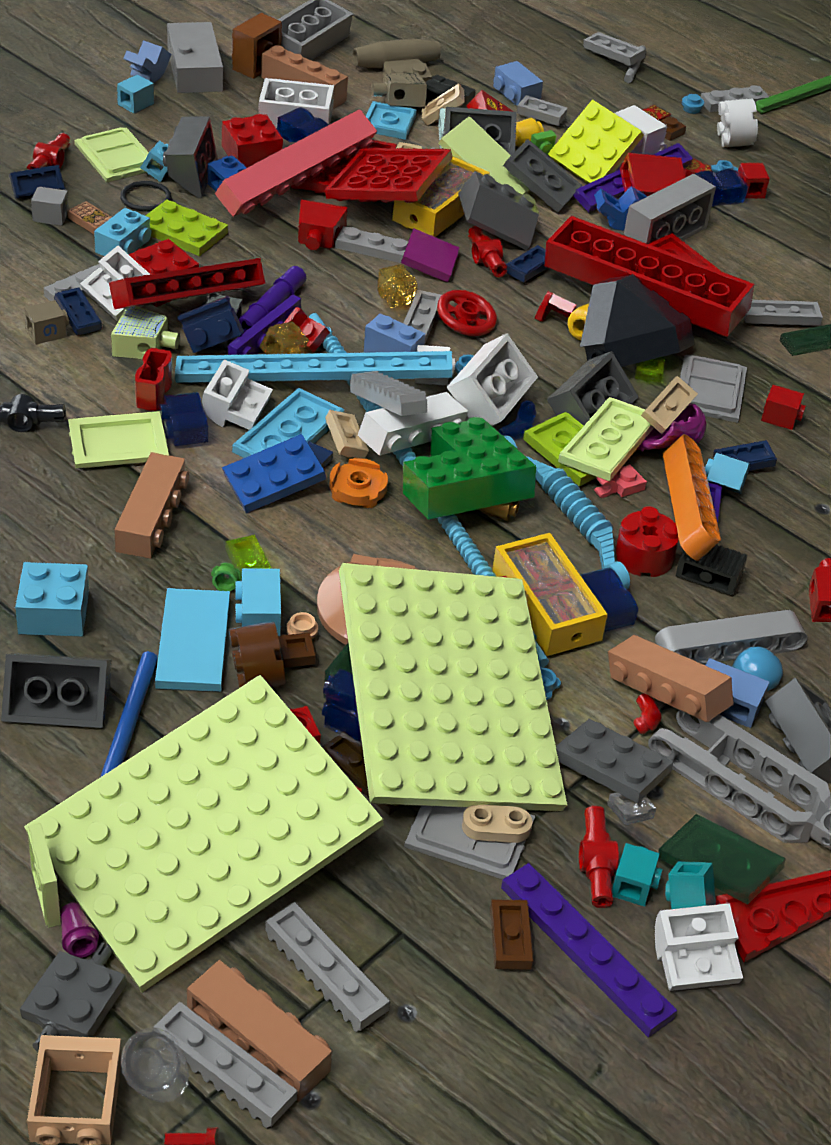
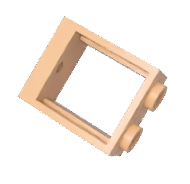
(77, 1055)

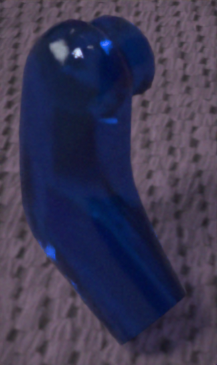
(523, 422)

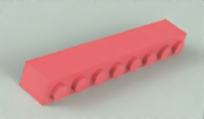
(295, 163)

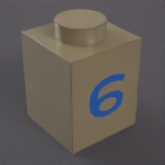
(46, 322)

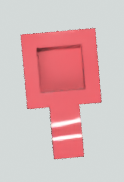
(625, 482)

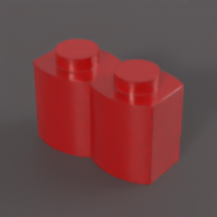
(153, 379)

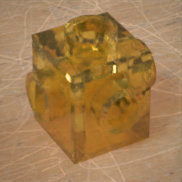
(396, 285)
(284, 339)

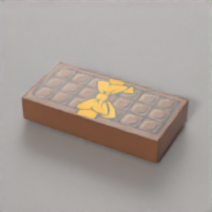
(88, 216)

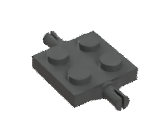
(74, 995)

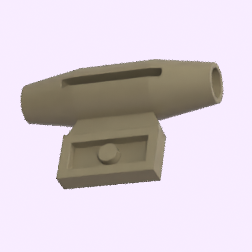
(398, 56)

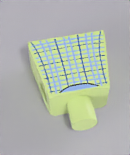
(140, 331)

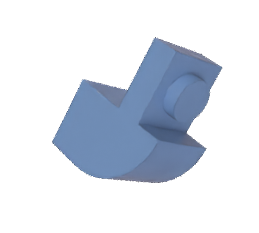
(149, 62)

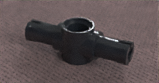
(25, 412)

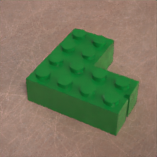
(467, 471)

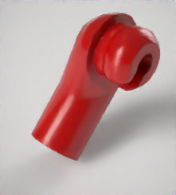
(650, 714)

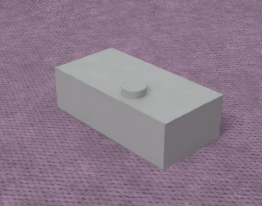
(315, 27)
(195, 57)
(675, 209)

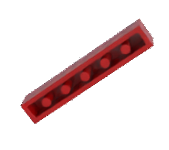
(186, 283)

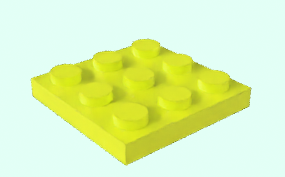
(595, 143)

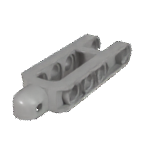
(726, 745)

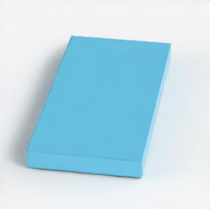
(294, 416)
(193, 640)

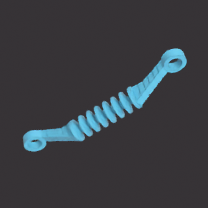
(580, 512)

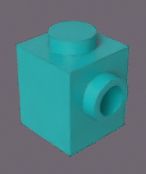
(636, 874)
(690, 885)

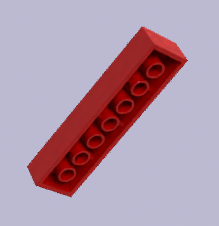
(698, 291)

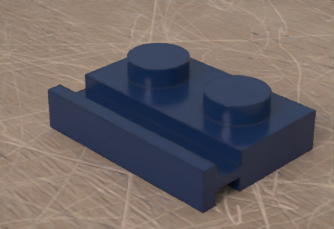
(210, 324)

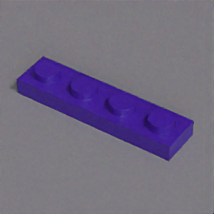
(250, 340)

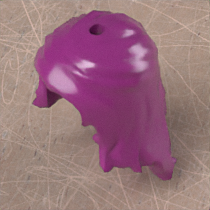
(689, 422)

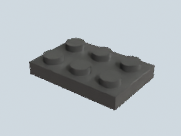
(542, 175)
(613, 760)

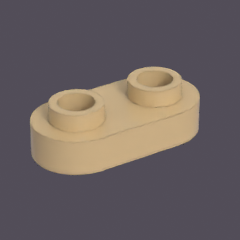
(497, 823)

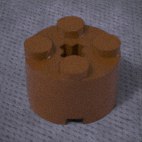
(257, 653)

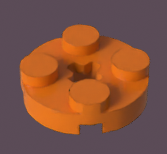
(364, 494)

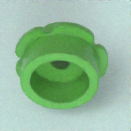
(220, 581)

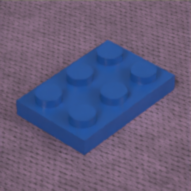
(274, 473)

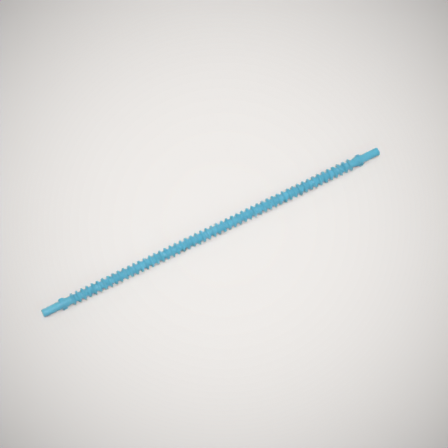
(450, 523)

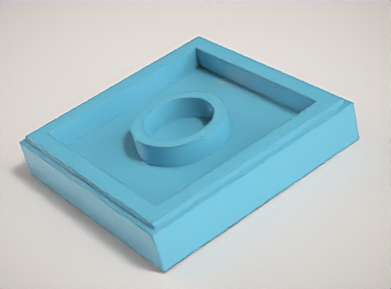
(391, 120)

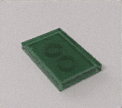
(738, 864)

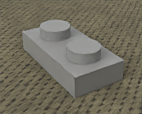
(542, 110)

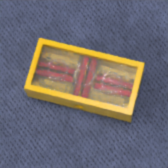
(440, 203)
(558, 599)

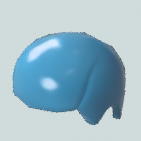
(761, 664)

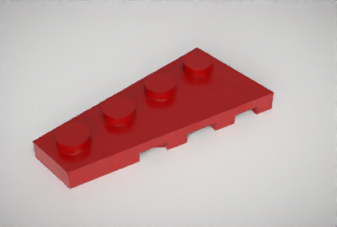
(779, 912)

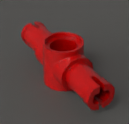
(50, 153)
(487, 251)
(598, 856)

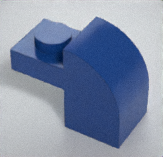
(617, 209)

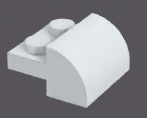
(113, 267)
(234, 396)
(698, 946)

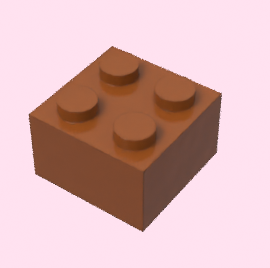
(252, 40)

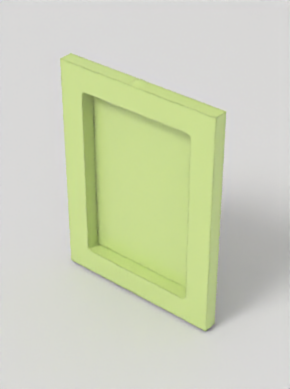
(114, 153)
(116, 439)

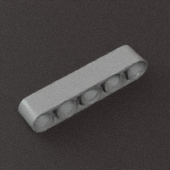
(730, 636)

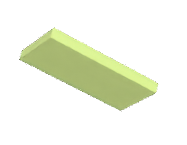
(478, 148)
(607, 439)

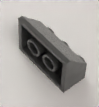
(498, 124)
(190, 153)
(499, 209)
(591, 387)
(55, 690)
(807, 726)

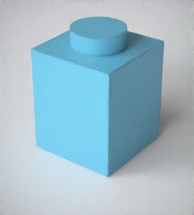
(135, 93)
(727, 472)

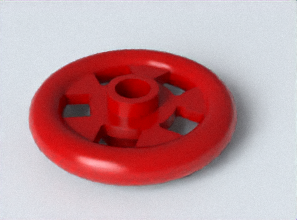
(467, 312)

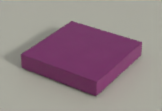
(430, 255)

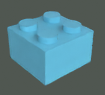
(52, 599)

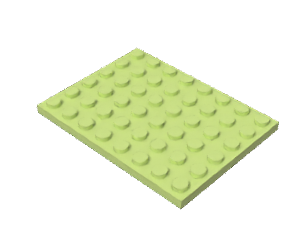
(449, 690)
(203, 830)

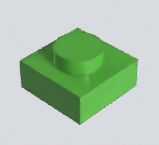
(544, 140)

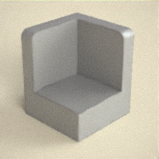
(49, 206)

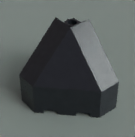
(633, 323)

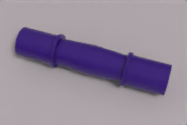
(278, 293)

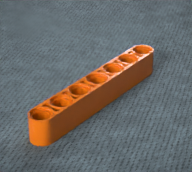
(691, 498)

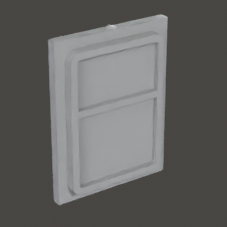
(717, 384)
(440, 834)

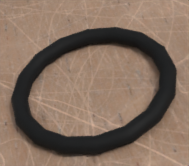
(143, 183)

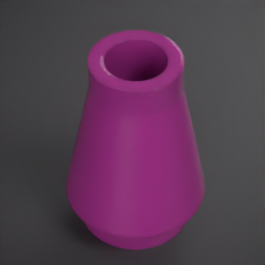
(78, 933)

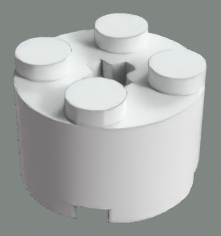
(737, 123)

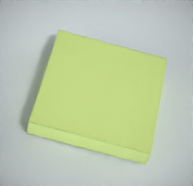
(43, 875)

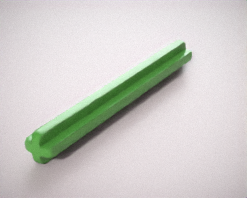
(793, 95)

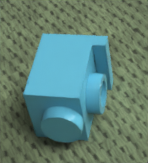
(157, 155)

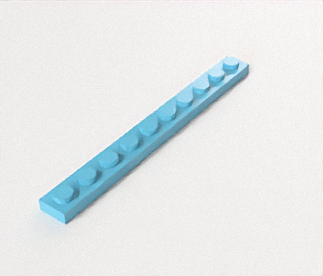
(319, 365)

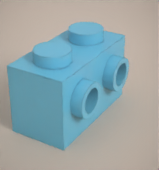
(125, 230)
(259, 597)

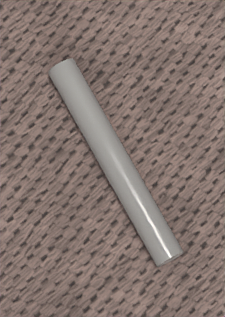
(632, 69)

